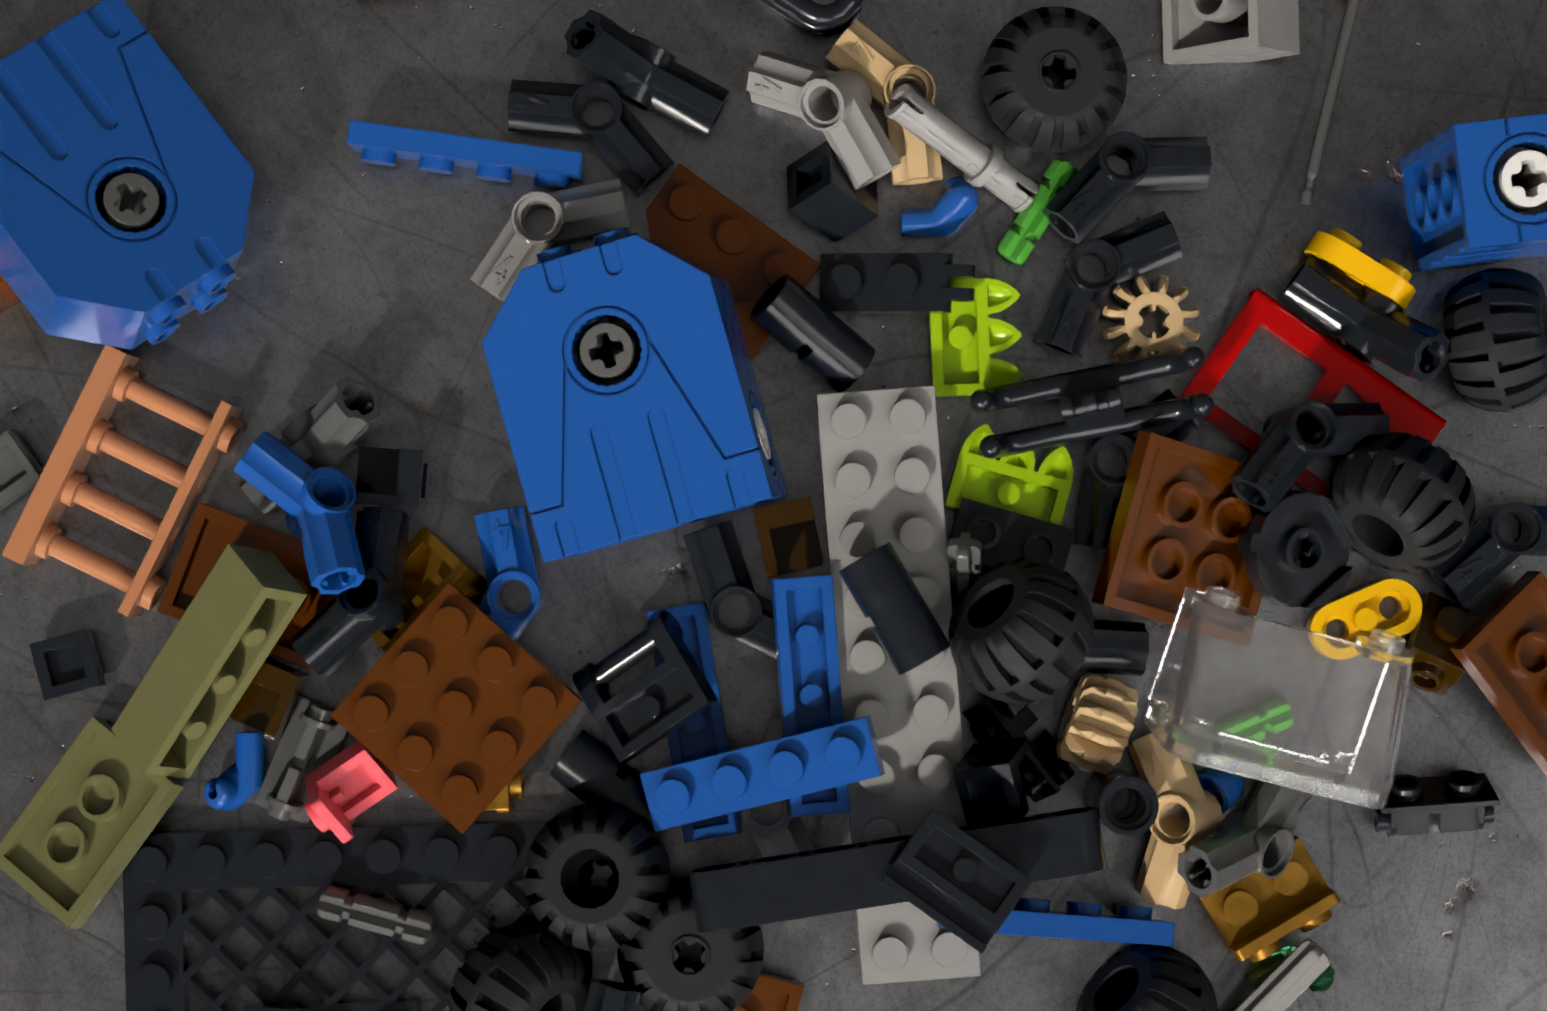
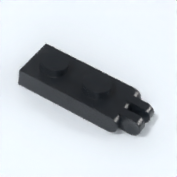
(892, 283)

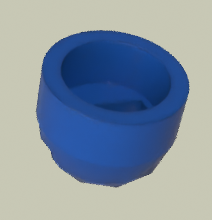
(1222, 785)

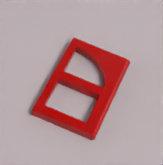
(1339, 369)

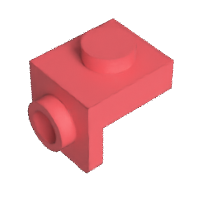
(346, 788)

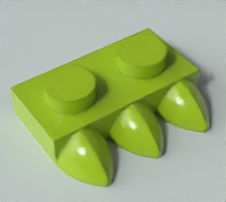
(967, 337)
(1011, 480)

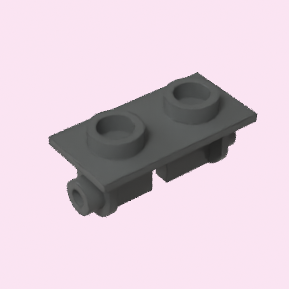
(305, 745)

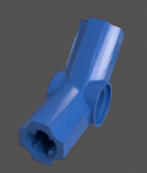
(315, 508)
(508, 557)

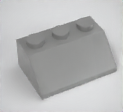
(1229, 30)

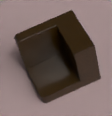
(788, 536)
(271, 698)

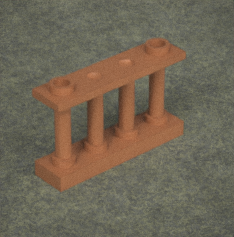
(66, 485)

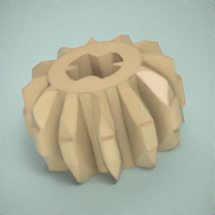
(1129, 320)
(1097, 723)

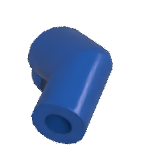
(946, 215)
(243, 777)

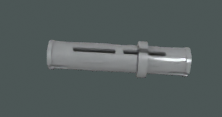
(980, 162)

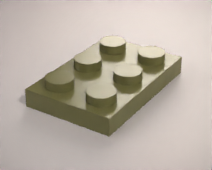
(85, 825)

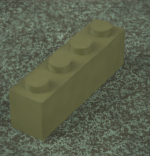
(208, 661)

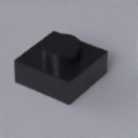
(67, 664)

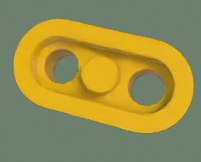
(1342, 254)
(1361, 611)

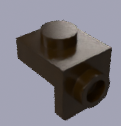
(1440, 626)

